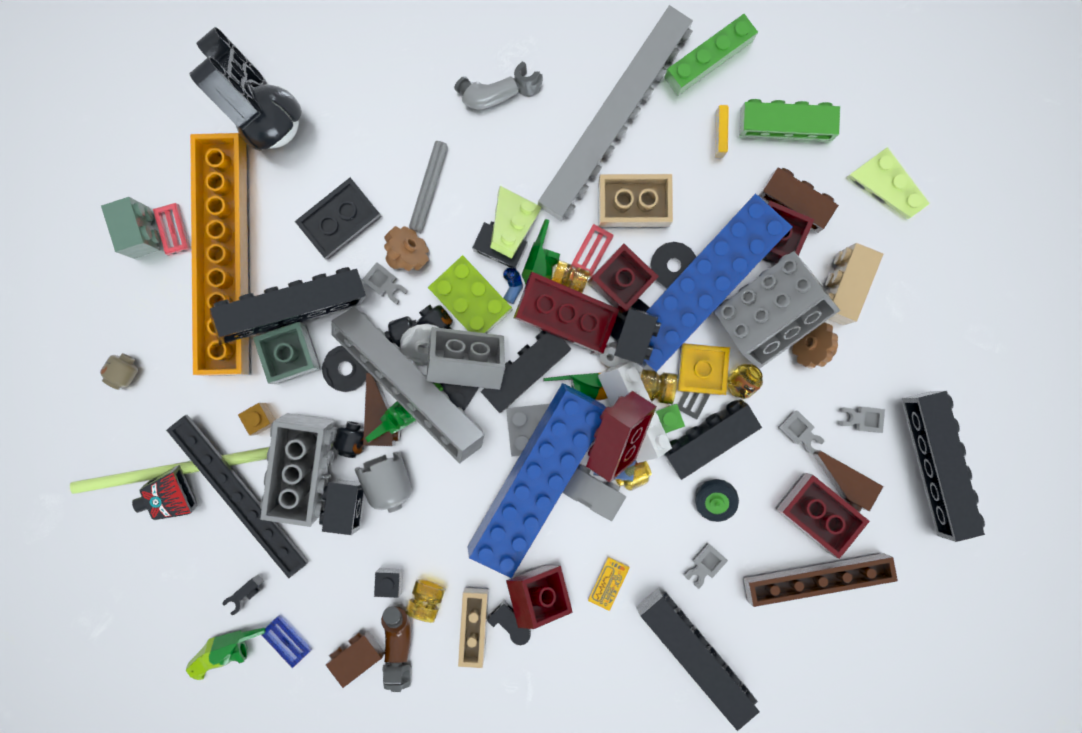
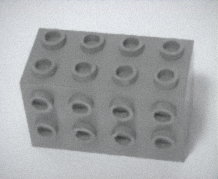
(776, 310)
(297, 469)

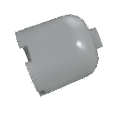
(385, 482)

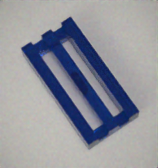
(292, 635)

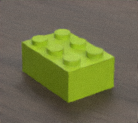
(470, 297)

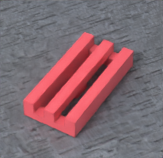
(180, 226)
(601, 232)

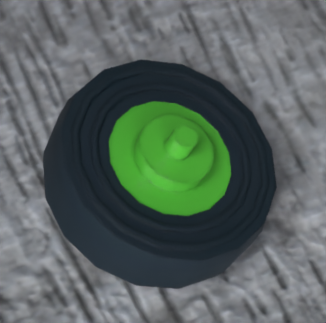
(717, 500)

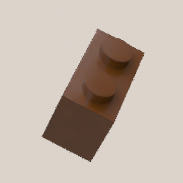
(355, 658)

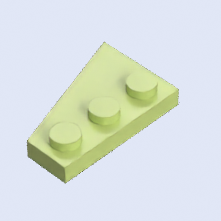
(891, 183)
(512, 221)

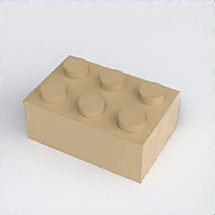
(635, 200)
(852, 281)

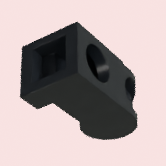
(506, 618)

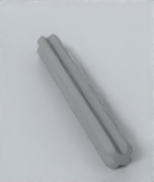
(428, 186)

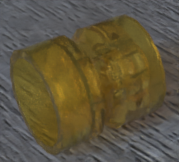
(570, 277)
(660, 386)
(427, 592)

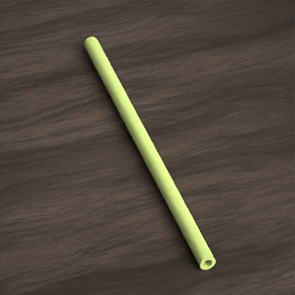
(150, 473)

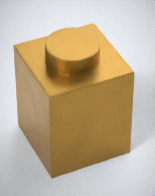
(257, 418)

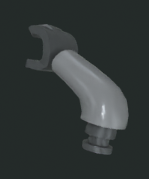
(484, 96)

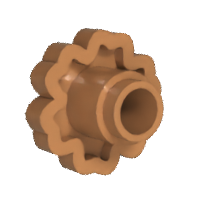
(405, 249)
(816, 347)

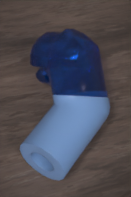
(515, 284)

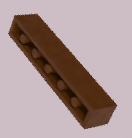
(820, 579)

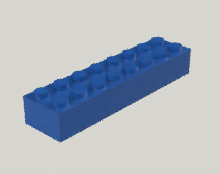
(714, 276)
(536, 481)

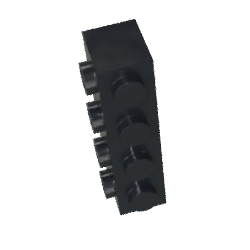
(527, 369)
(712, 438)

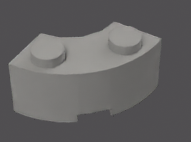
(595, 494)

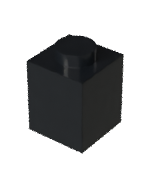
(388, 582)

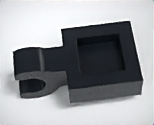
(248, 590)

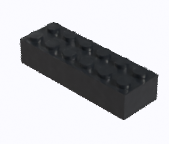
(286, 305)
(944, 465)
(700, 662)

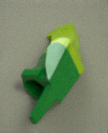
(220, 652)

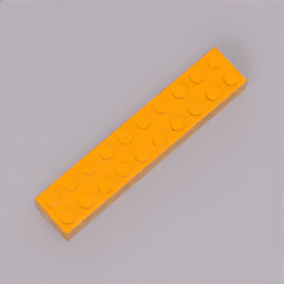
(218, 247)

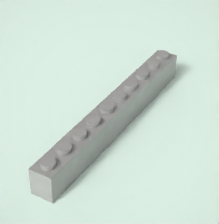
(615, 113)

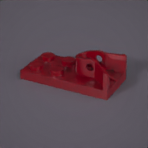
(566, 313)

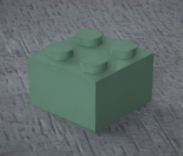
(131, 227)
(286, 353)

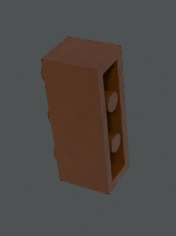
(800, 197)

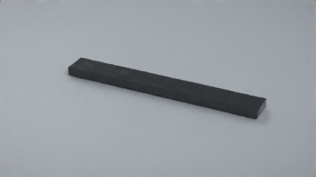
(236, 495)

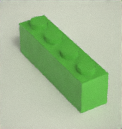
(710, 54)
(789, 120)

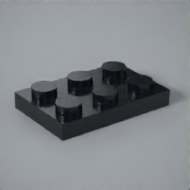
(337, 218)

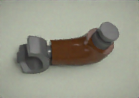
(397, 646)

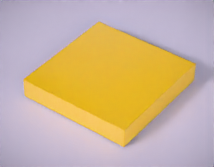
(703, 369)

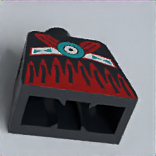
(166, 496)

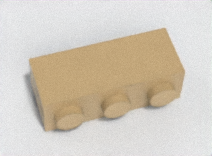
(473, 627)

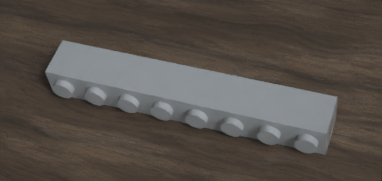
(407, 384)

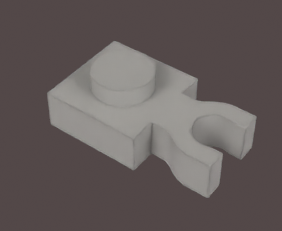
(382, 280)
(866, 419)
(799, 430)
(707, 562)

